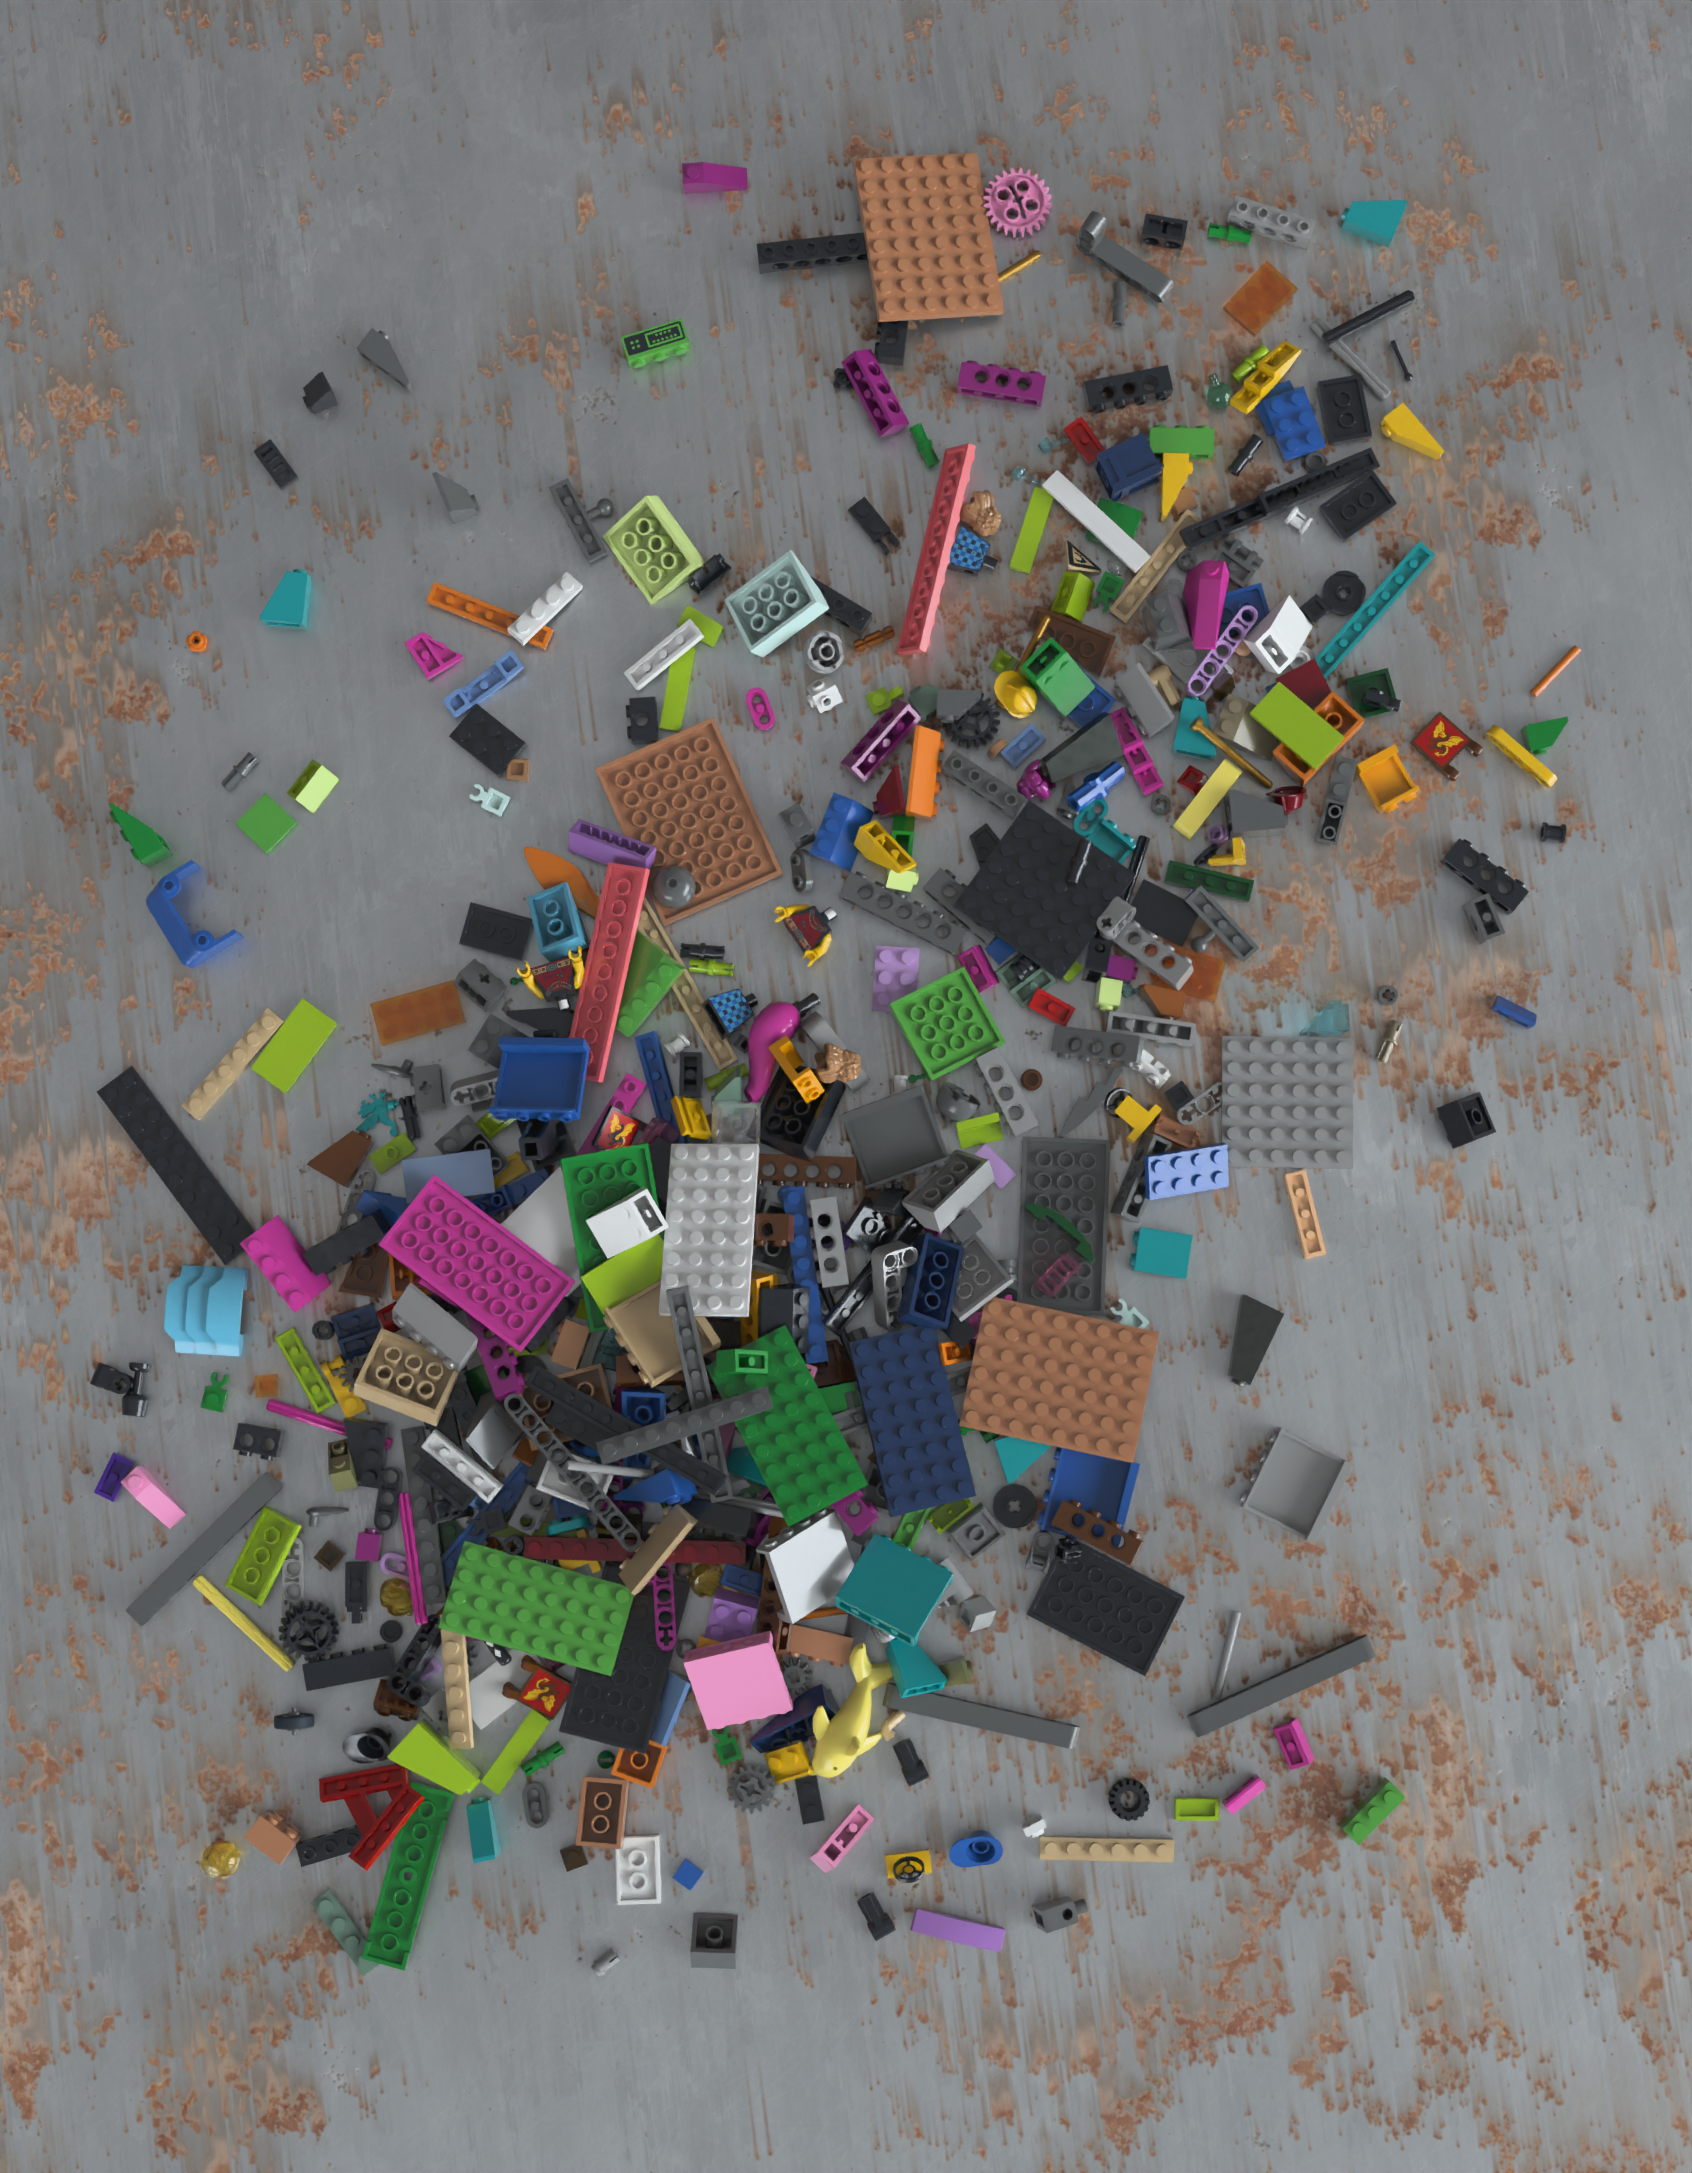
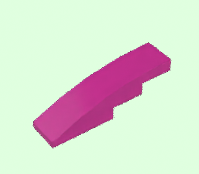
(1135, 753)

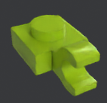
(881, 700)

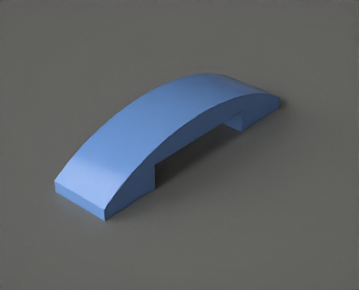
(484, 685)

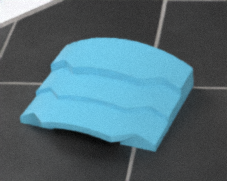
(206, 1310)

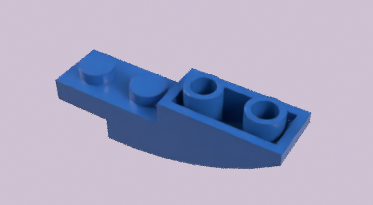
(511, 1194)

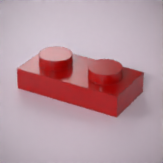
(1084, 440)
(1051, 1007)

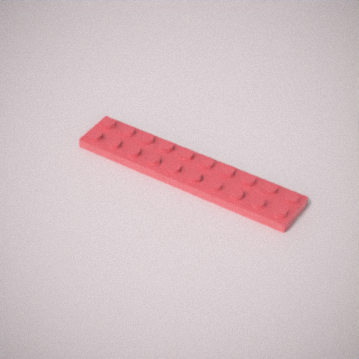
(936, 549)
(608, 963)

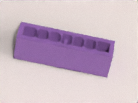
(608, 846)

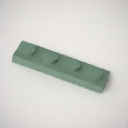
(343, 1929)

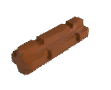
(874, 638)

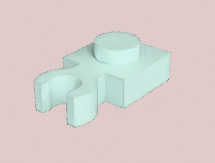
(492, 801)
(1130, 1318)

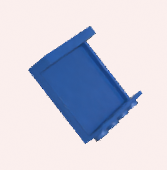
(540, 1078)
(1093, 1481)

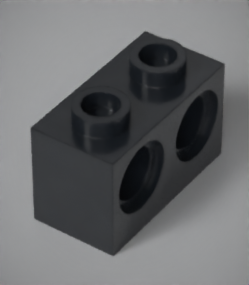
(1163, 231)
(259, 1435)

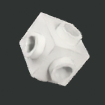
(823, 694)

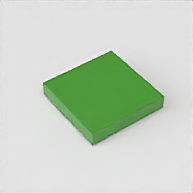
(266, 823)

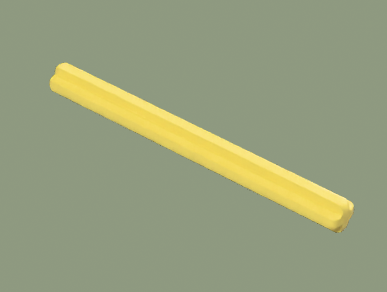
(243, 1623)

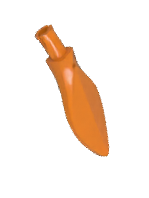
(554, 870)

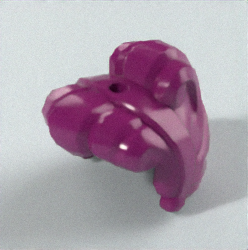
(1033, 783)

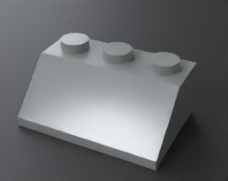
(1143, 701)

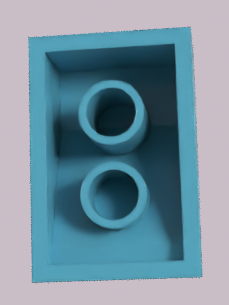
(557, 922)

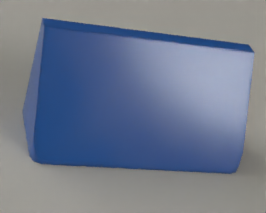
(1514, 1012)

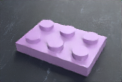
(893, 975)

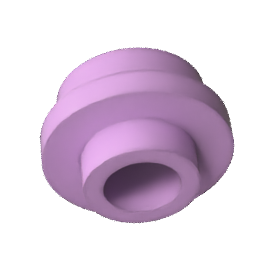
(1218, 834)

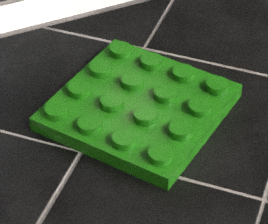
(946, 1024)

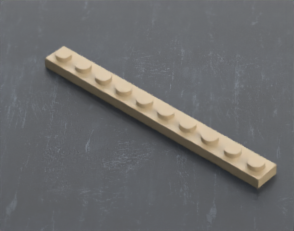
(688, 992)

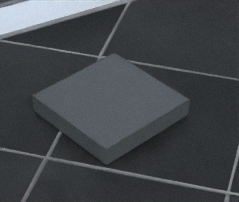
(975, 1531)

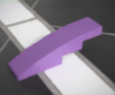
(957, 1929)

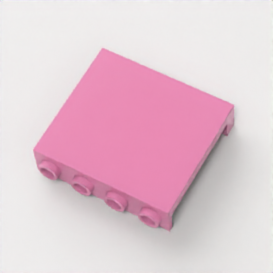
(737, 1681)

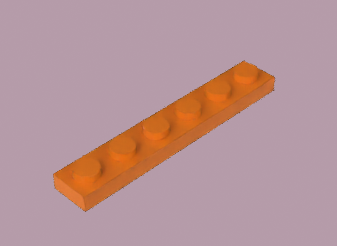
(481, 613)

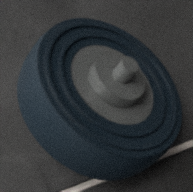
(293, 1721)

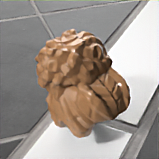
(981, 514)
(837, 1064)

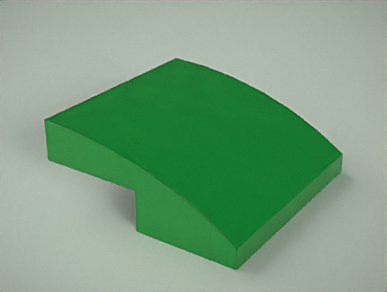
(1122, 515)

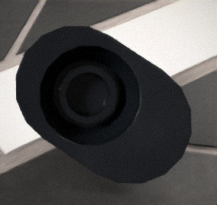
(368, 1746)

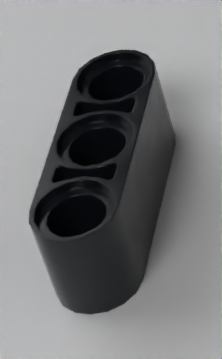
(383, 1508)

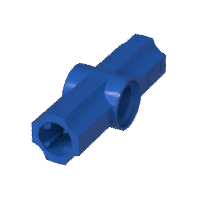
(1096, 786)

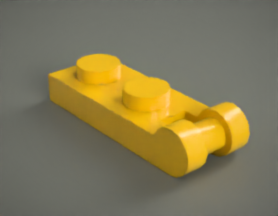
(350, 1404)

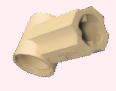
(1163, 682)

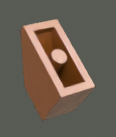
(1163, 1001)

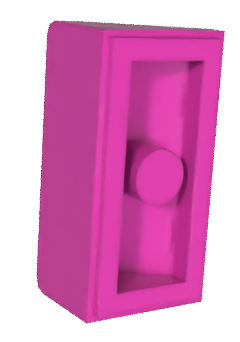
(978, 968)
(1294, 1744)
(1244, 1794)

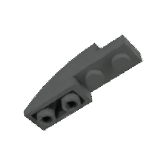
(1336, 800)

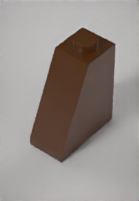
(344, 1157)

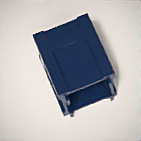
(1128, 468)

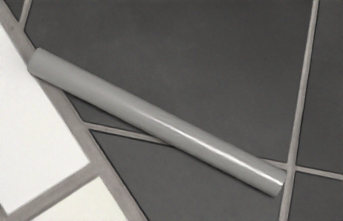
(609, 1469)
(1226, 1655)

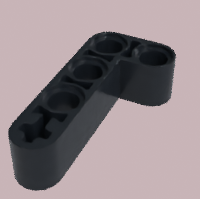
(422, 1659)

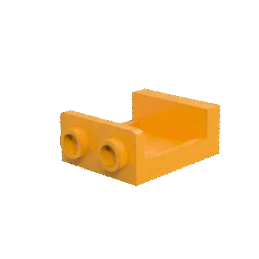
(1386, 780)
(789, 1060)

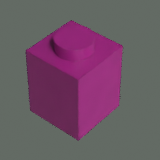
(1121, 969)
(369, 1545)

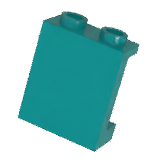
(1111, 841)
(1161, 1252)

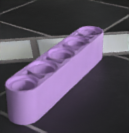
(1228, 644)

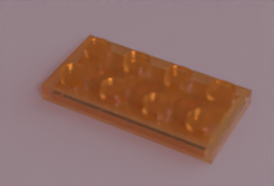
(417, 1013)

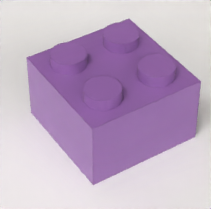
(731, 1615)

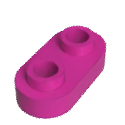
(760, 709)

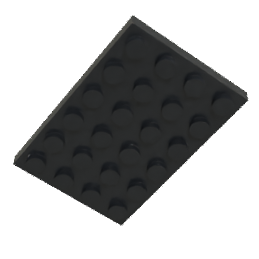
(1107, 1607)

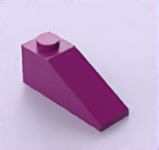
(711, 177)

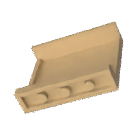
(652, 1337)

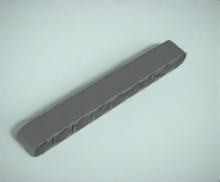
(576, 1482)
(204, 1548)
(1281, 1685)
(984, 1717)

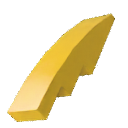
(1266, 376)

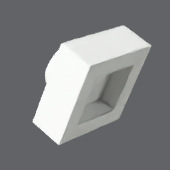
(1035, 1827)

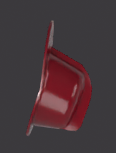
(1289, 797)

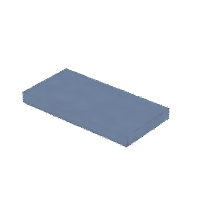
(463, 1171)

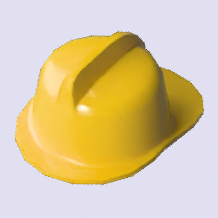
(1015, 694)

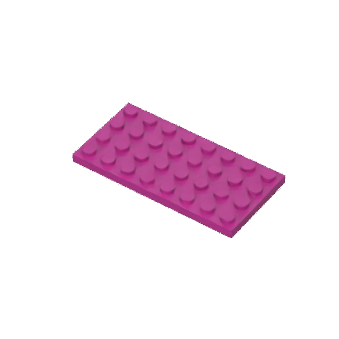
(477, 1263)

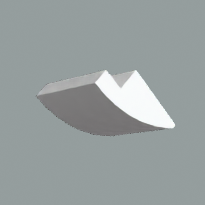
(546, 1226)

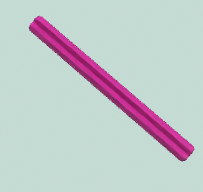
(311, 1418)
(419, 1607)

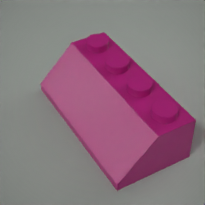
(283, 1263)

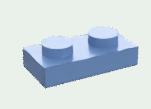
(1023, 746)

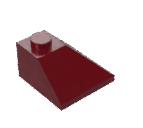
(890, 797)

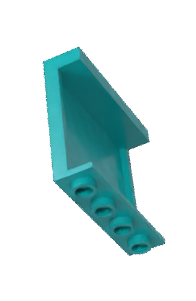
(893, 1588)

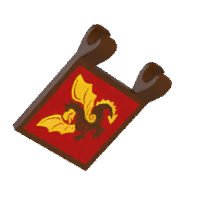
(1442, 742)
(542, 1691)

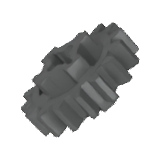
(740, 1785)

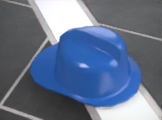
(976, 1850)

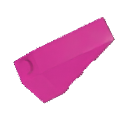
(1205, 598)

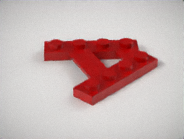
(375, 1831)

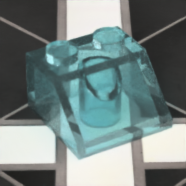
(1330, 1020)

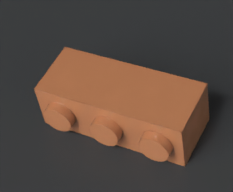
(820, 1644)

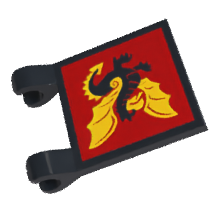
(617, 1129)

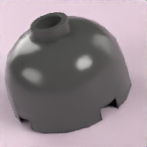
(674, 887)
(955, 1103)

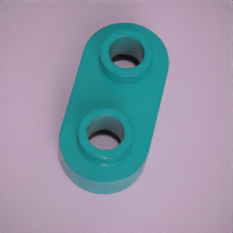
(1089, 817)
(577, 1522)

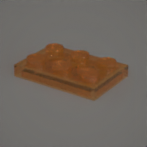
(1260, 298)
(1203, 981)

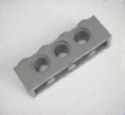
(1271, 222)
(1174, 976)
(1152, 1028)
(996, 1060)
(839, 1275)

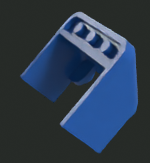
(189, 948)

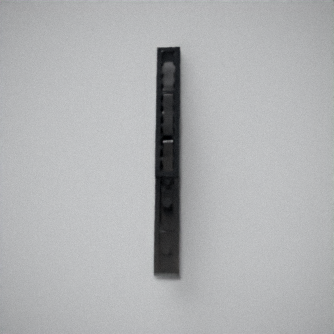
(1279, 499)

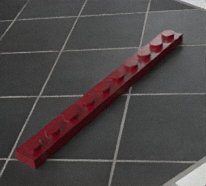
(610, 1550)

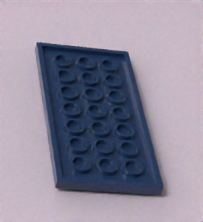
(911, 1420)

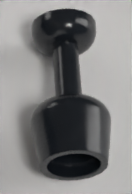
(135, 1403)

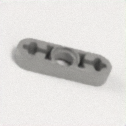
(1188, 1108)

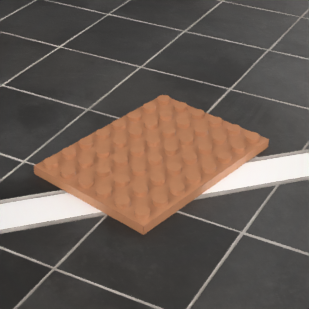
(927, 237)
(695, 812)
(1059, 1379)

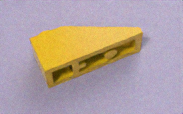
(1408, 431)
(1173, 478)
(882, 848)

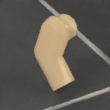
(890, 1722)

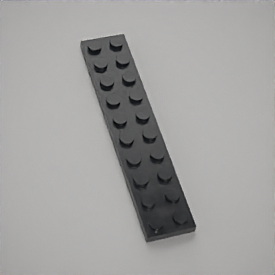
(177, 1164)

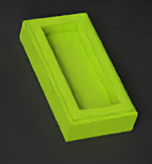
(1196, 1809)

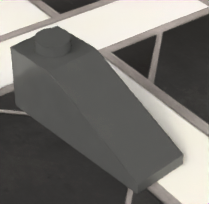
(379, 352)

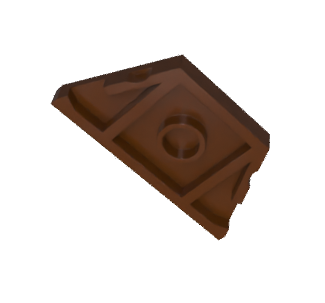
(836, 1370)

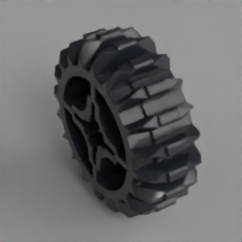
(979, 714)
(315, 1625)

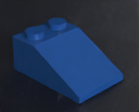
(660, 1488)

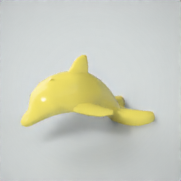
(846, 1733)

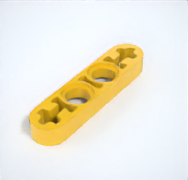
(1521, 756)

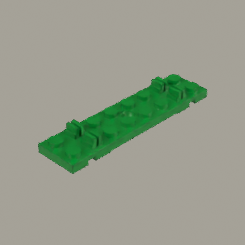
(402, 1899)

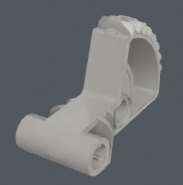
(953, 1595)

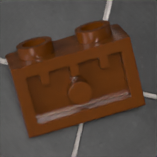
(389, 1703)

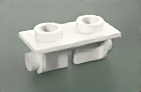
(1156, 1074)

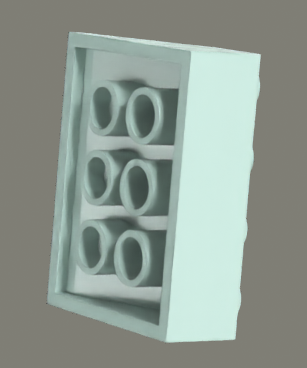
(776, 604)

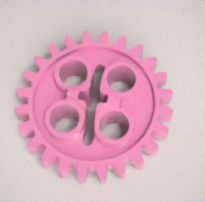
(999, 209)

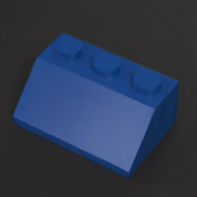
(838, 832)

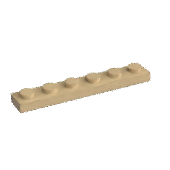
(1153, 569)
(233, 1064)
(457, 1690)
(1106, 1849)

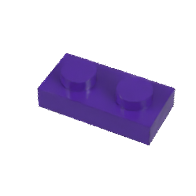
(115, 1471)

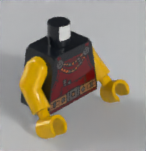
(808, 928)
(555, 979)

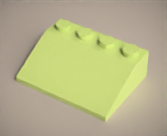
(653, 548)

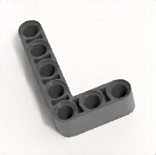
(1119, 261)

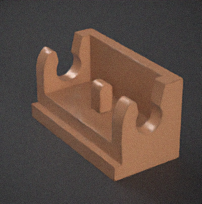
(1175, 1132)

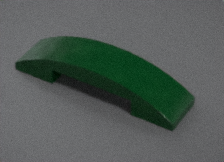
(1082, 1248)

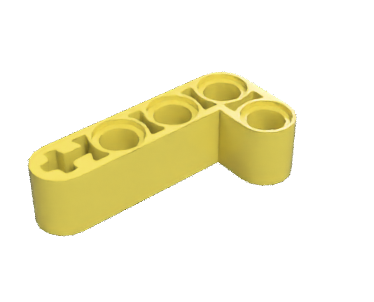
(1207, 798)

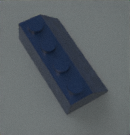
(931, 1283)

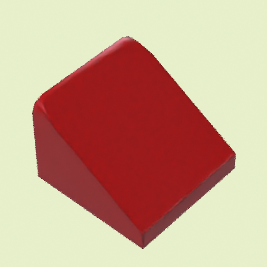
(1193, 780)
(386, 1319)

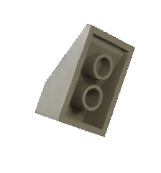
(1243, 731)

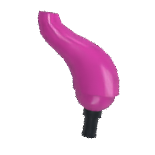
(767, 1028)

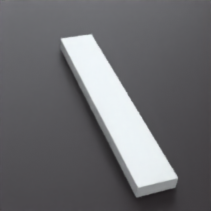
(1096, 521)

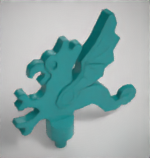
(379, 1109)

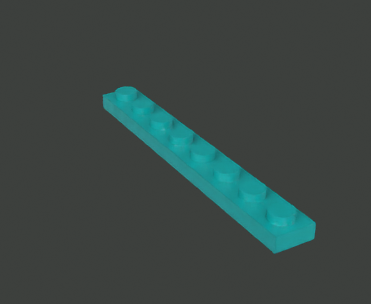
(1374, 608)

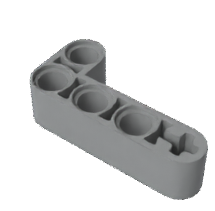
(819, 1033)
(488, 1079)
(886, 1278)

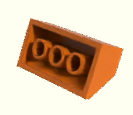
(1339, 716)
(923, 774)

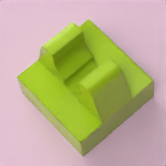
(1003, 662)

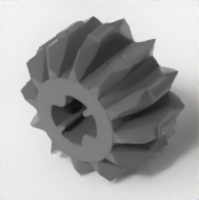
(350, 1372)
(801, 1673)

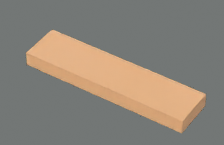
(1304, 1213)

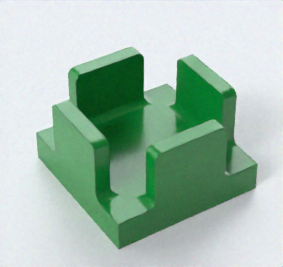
(836, 1396)

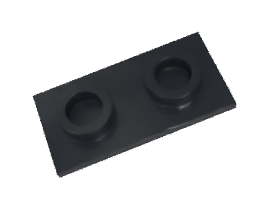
(716, 569)

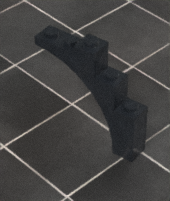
(539, 1136)

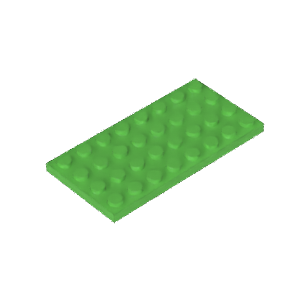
(537, 1608)

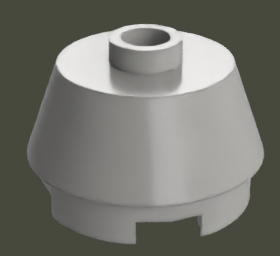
(823, 652)

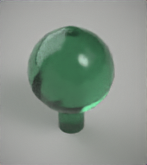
(1219, 393)

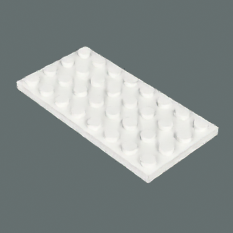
(710, 1227)

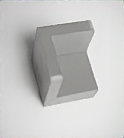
(976, 1613)

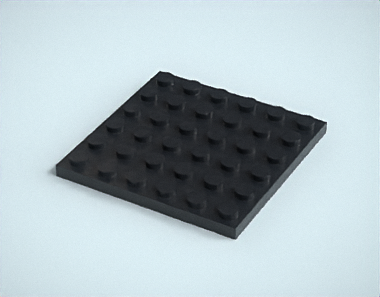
(1025, 895)

